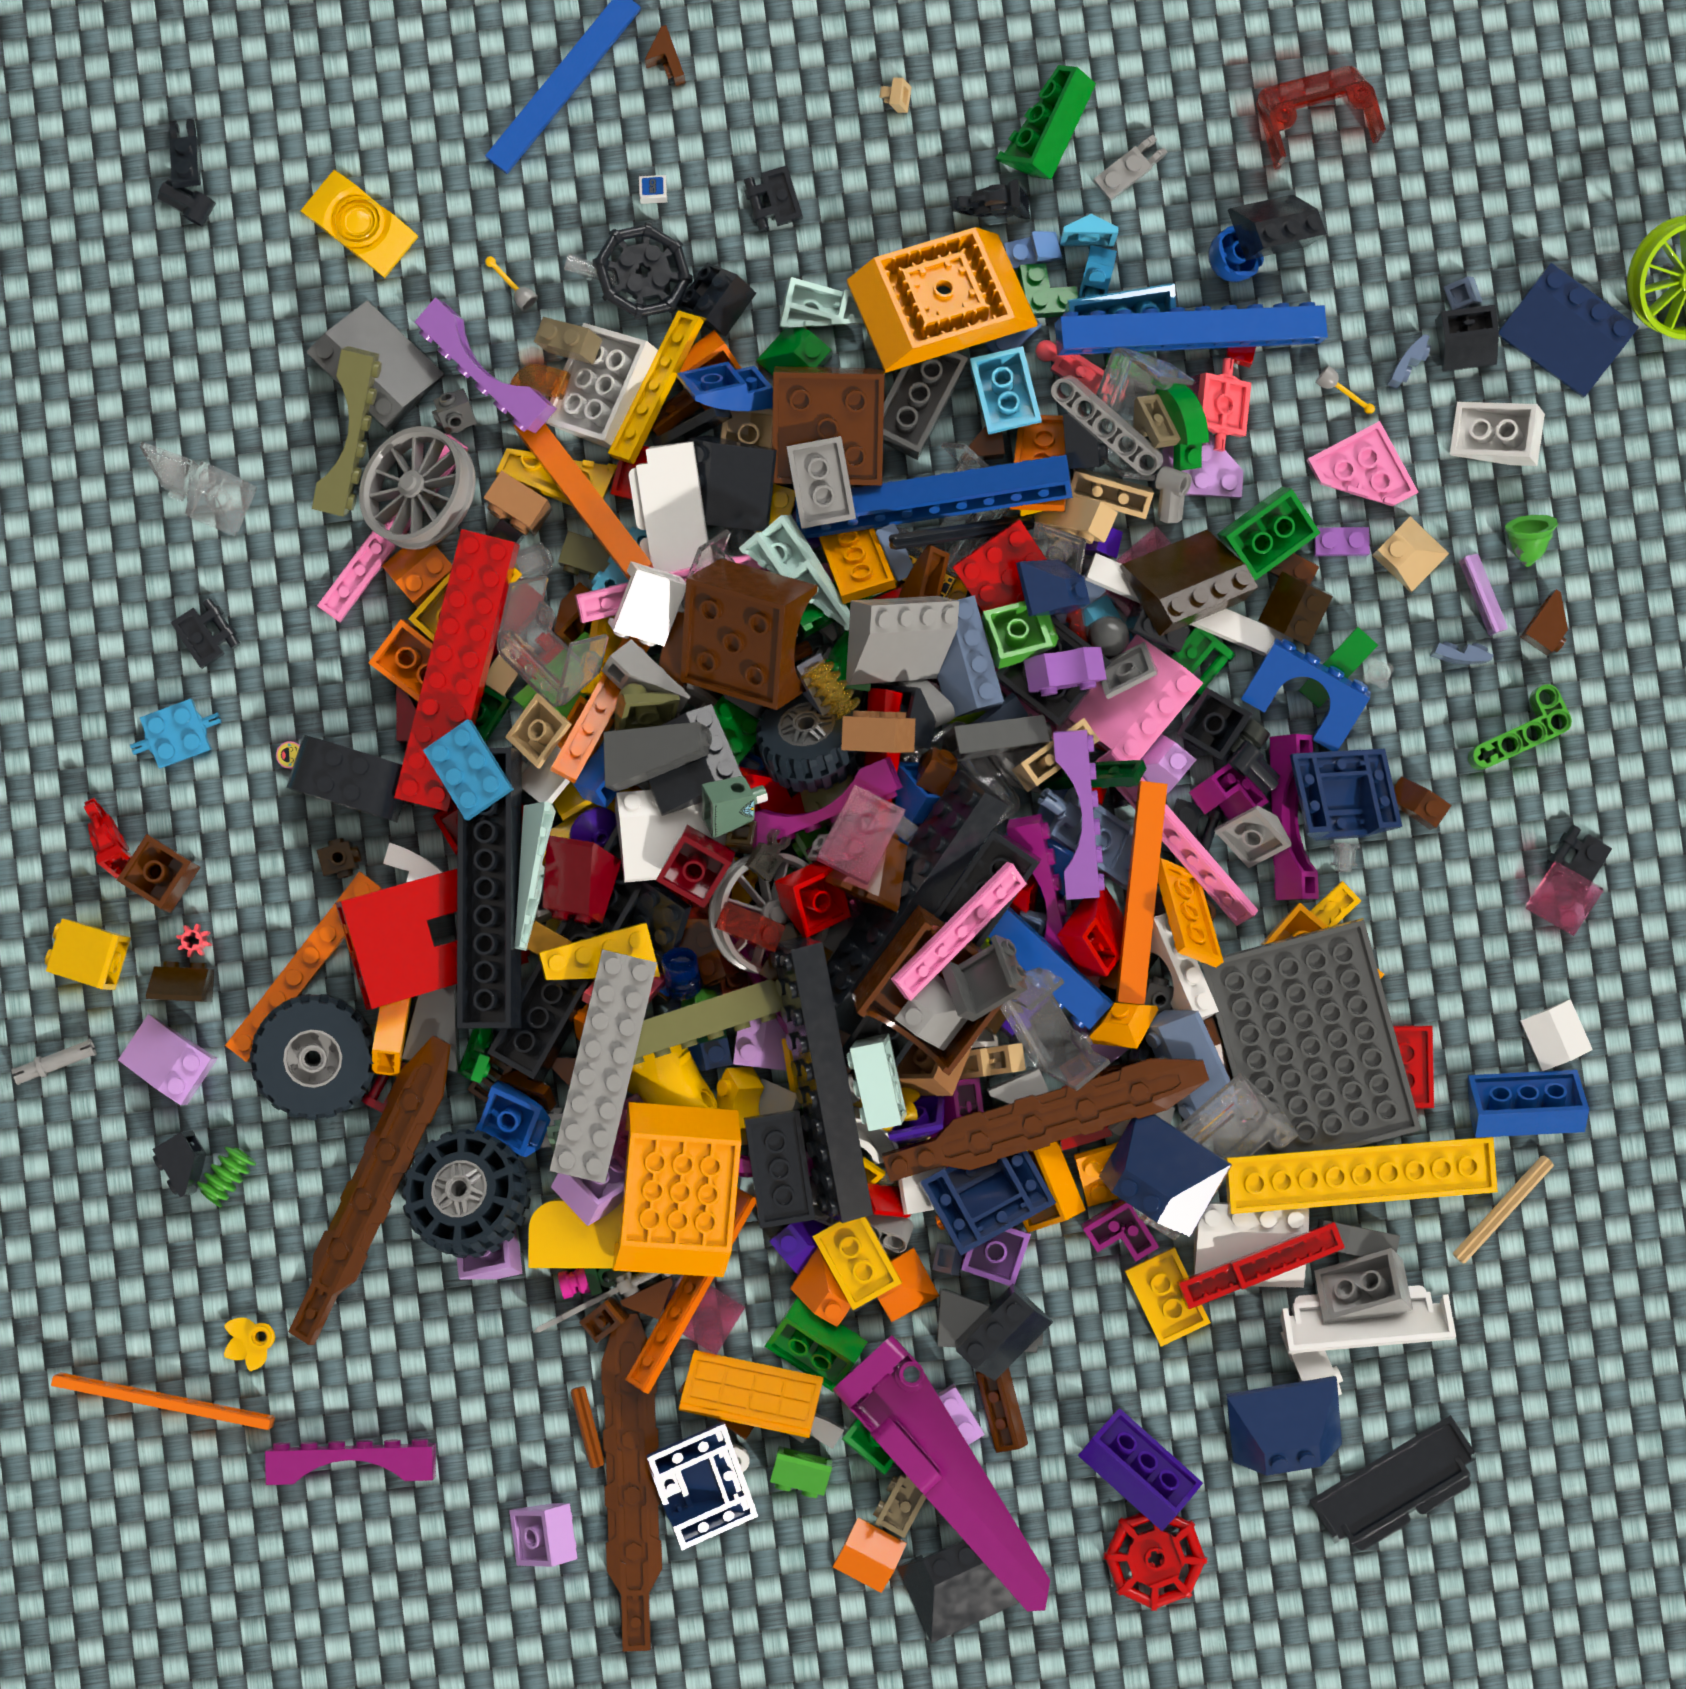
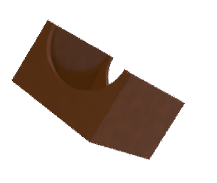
(830, 404)
(743, 632)
(882, 1000)

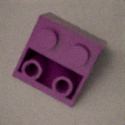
(965, 1100)

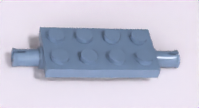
(1114, 838)

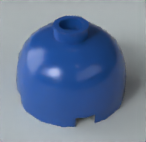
(1228, 258)

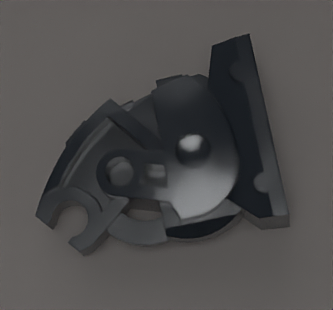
(995, 201)

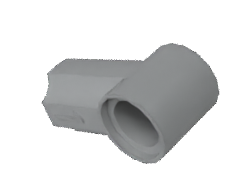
(1173, 488)

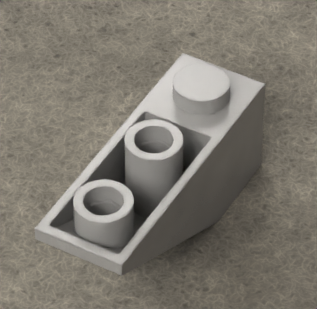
(633, 665)

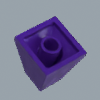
(929, 1121)
(796, 1242)

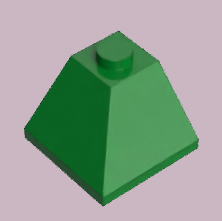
(795, 349)

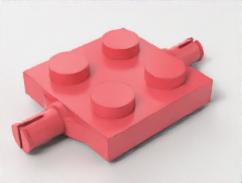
(1224, 403)

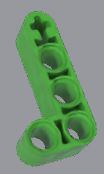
(1518, 735)

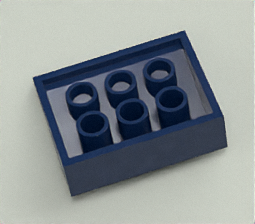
(1567, 330)

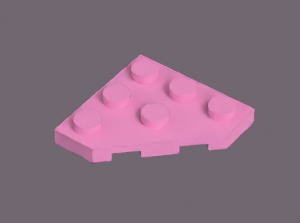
(1365, 467)

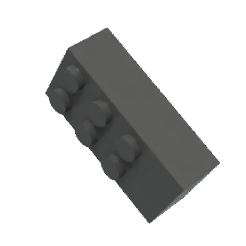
(919, 400)

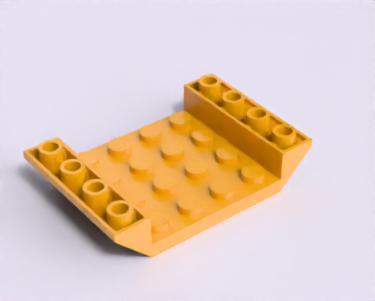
(679, 1190)

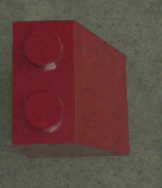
(578, 879)

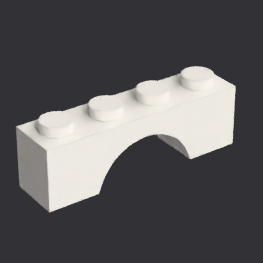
(1188, 980)

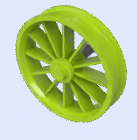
(1637, 276)

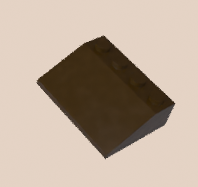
(1188, 581)

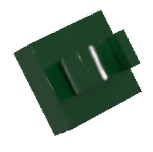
(596, 1281)

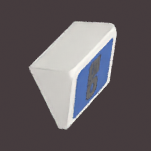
(653, 189)

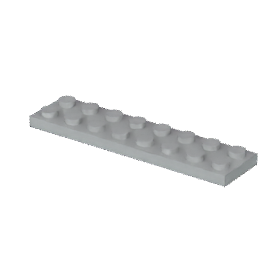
(603, 1066)

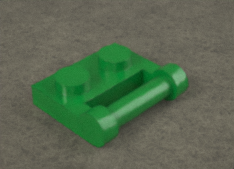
(1196, 649)

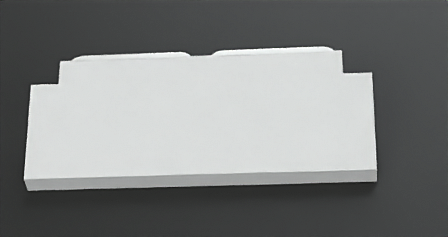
(669, 506)
(1309, 1333)

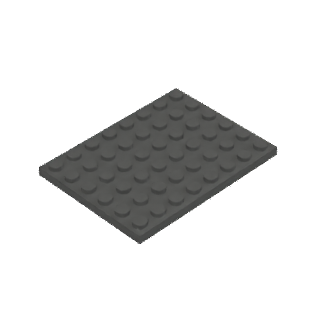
(1316, 1037)

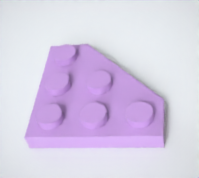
(1218, 476)

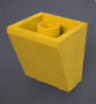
(87, 954)

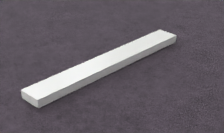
(1223, 624)

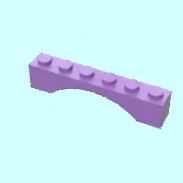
(447, 329)
(1072, 755)

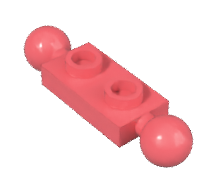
(1071, 365)

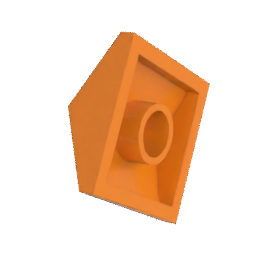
(869, 1555)

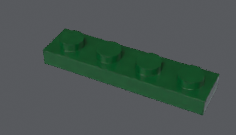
(1108, 774)

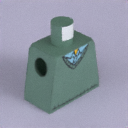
(729, 804)

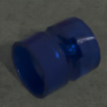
(681, 973)

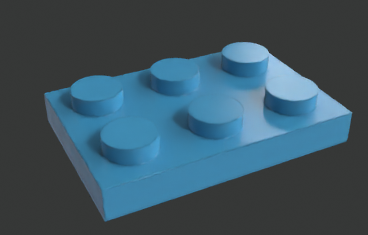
(468, 769)

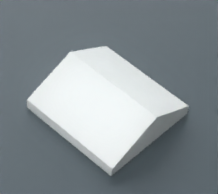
(1556, 1035)

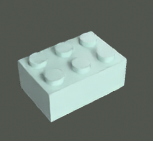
(877, 1082)

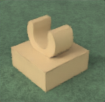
(898, 95)

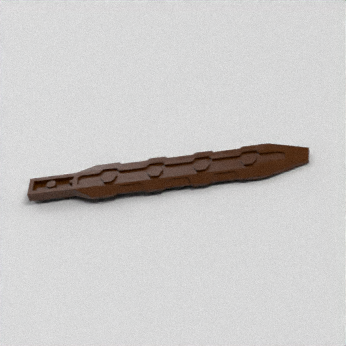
(1050, 1117)
(373, 1185)
(630, 1493)

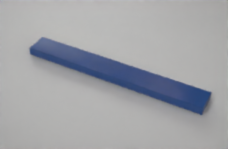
(562, 83)

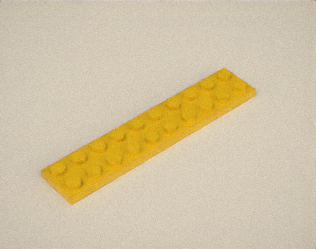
(1361, 1175)

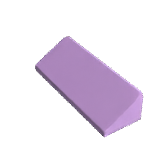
(1483, 594)

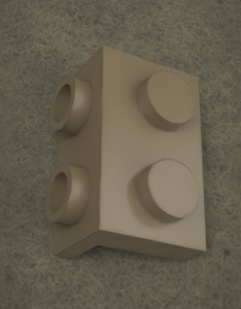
(900, 1507)

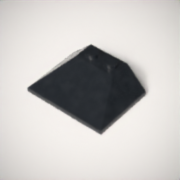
(953, 1590)

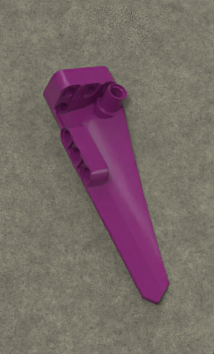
(933, 1454)

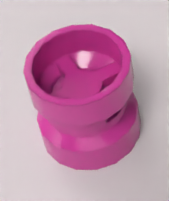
(573, 1282)

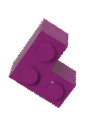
(1228, 790)
(1120, 1223)

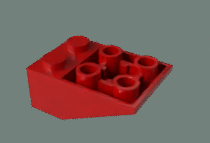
(1094, 935)

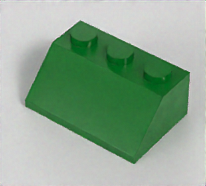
(1269, 532)
(815, 1344)

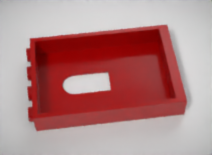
(393, 941)

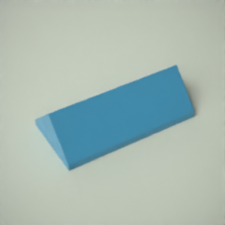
(1158, 297)

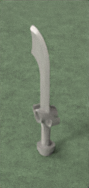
(626, 1285)

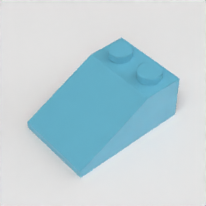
(1005, 390)

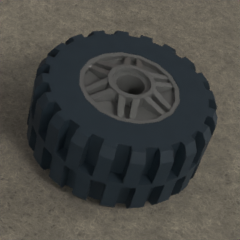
(804, 747)

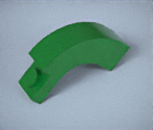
(1190, 424)

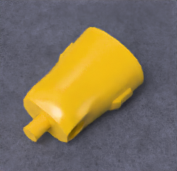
(671, 1080)

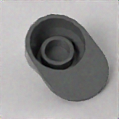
(1109, 634)

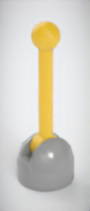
(523, 296)
(1329, 379)

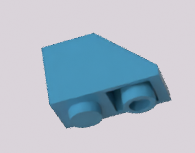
(1097, 272)

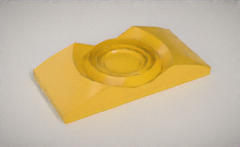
(359, 223)

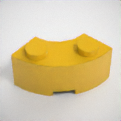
(740, 1091)

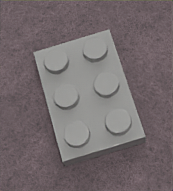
(821, 482)

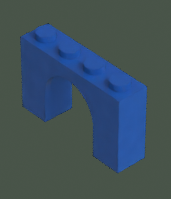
(1284, 663)

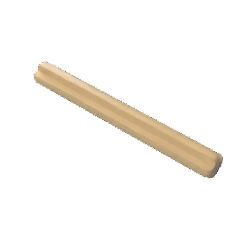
(1503, 1209)

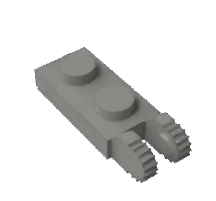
(1128, 169)

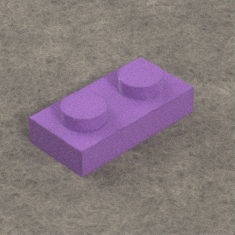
(1342, 541)

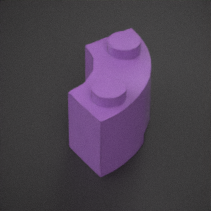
(1064, 670)

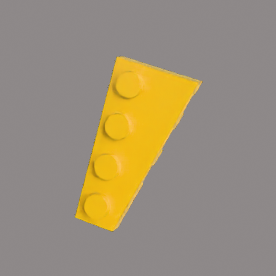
(527, 470)
(582, 957)

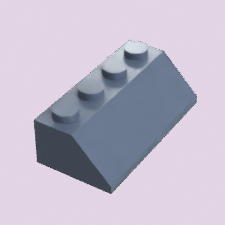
(968, 669)
(1185, 1036)

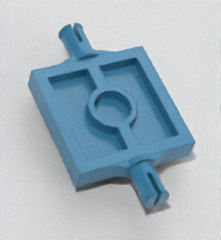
(175, 733)

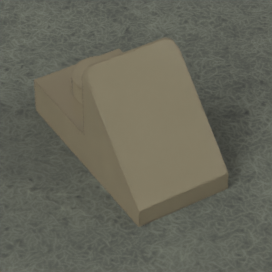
(1154, 421)

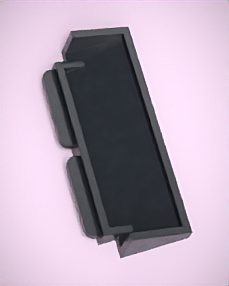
(1407, 1479)

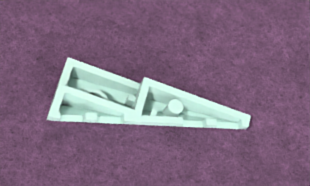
(817, 305)
(787, 553)
(535, 835)

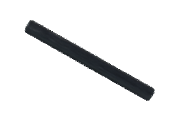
(956, 532)

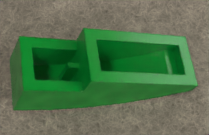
(1346, 658)

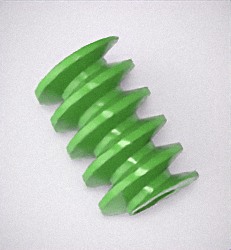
(225, 1175)

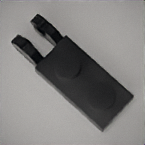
(184, 156)

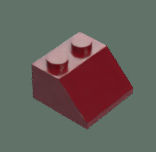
(695, 866)

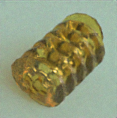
(831, 688)

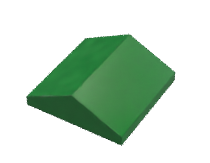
(864, 1444)

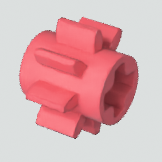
(202, 936)

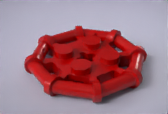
(1146, 1572)

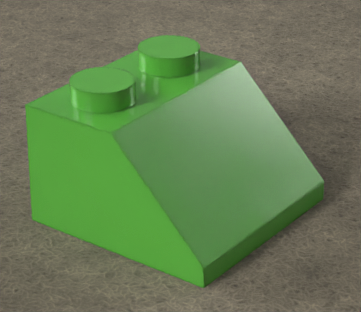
(801, 1472)

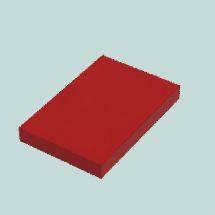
(1417, 1056)

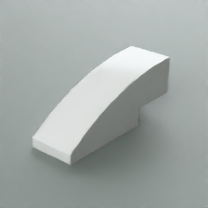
(407, 860)

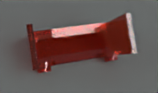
(1279, 103)

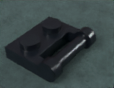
(1190, 815)

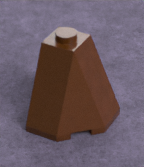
(886, 882)

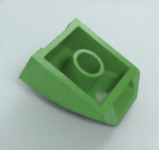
(1016, 635)

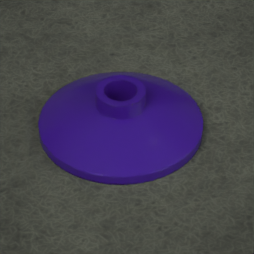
(594, 826)

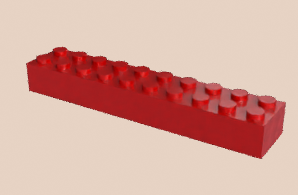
(457, 659)

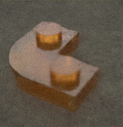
(543, 378)

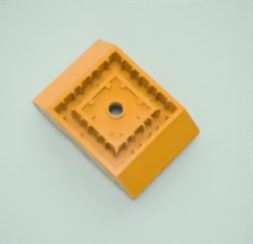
(916, 322)

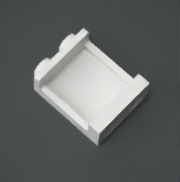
(648, 605)

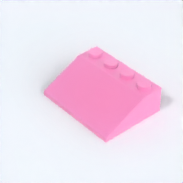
(1142, 712)

